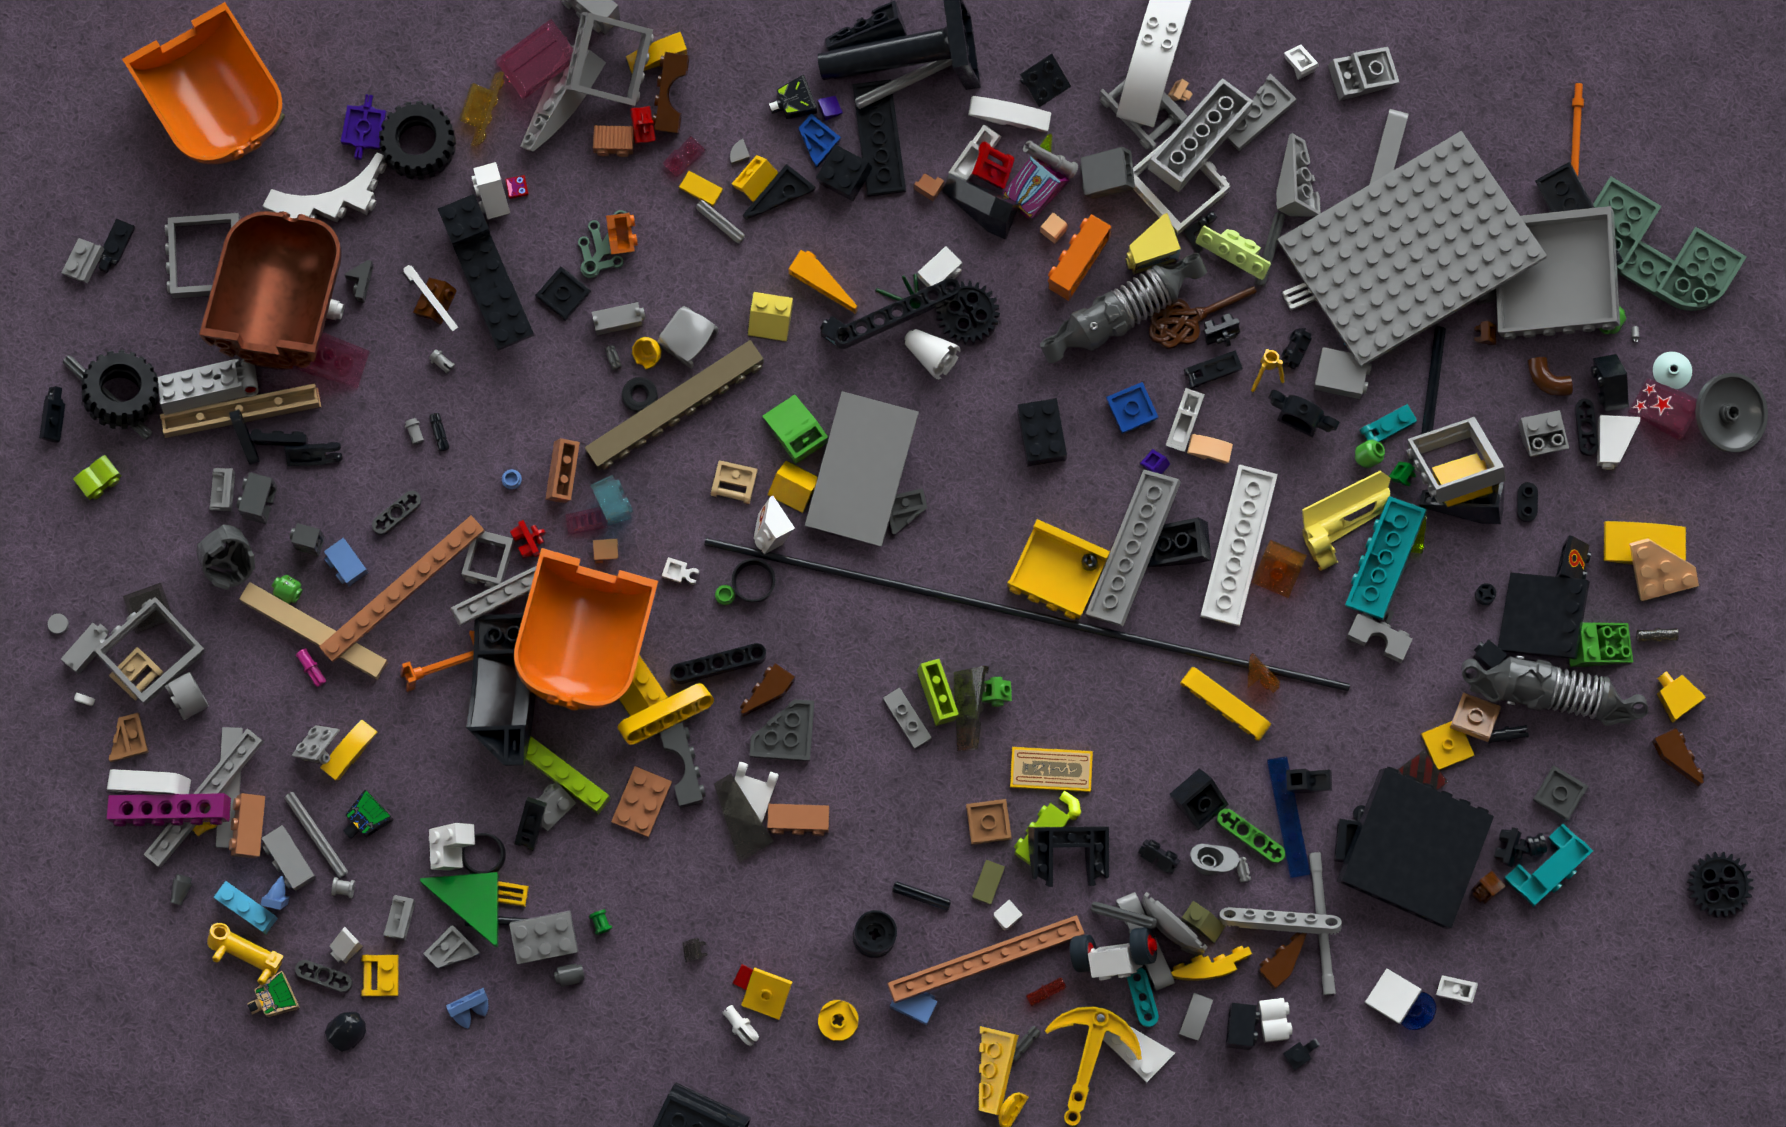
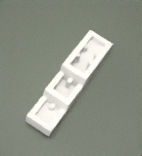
(1009, 113)

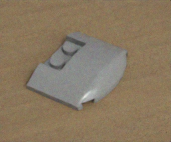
(1172, 926)

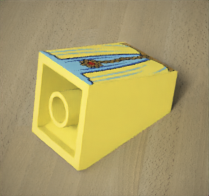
(1154, 247)

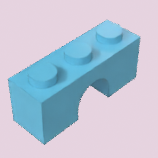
(245, 907)

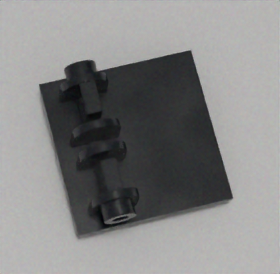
(1045, 80)

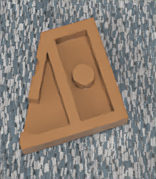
(128, 738)

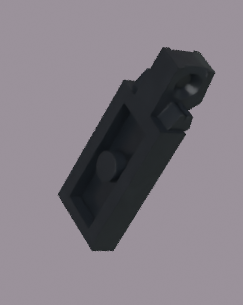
(115, 244)
(52, 415)

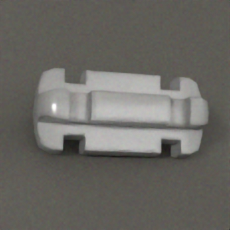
(1243, 870)

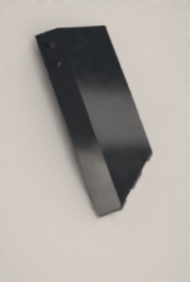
(499, 701)

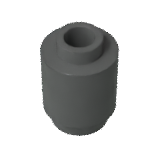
(569, 975)

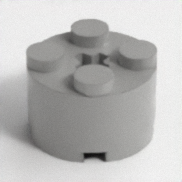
(186, 695)

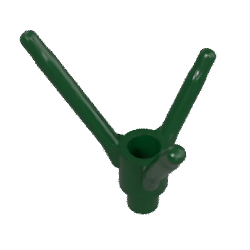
(914, 305)

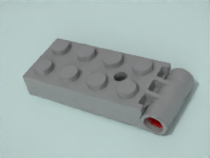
(207, 385)

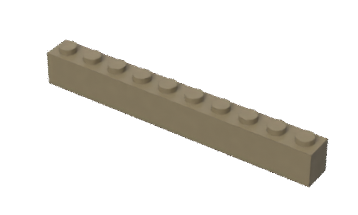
(674, 405)

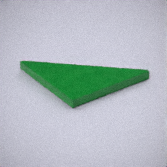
(471, 898)

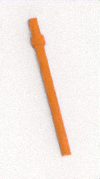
(1577, 104)

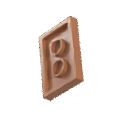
(641, 801)

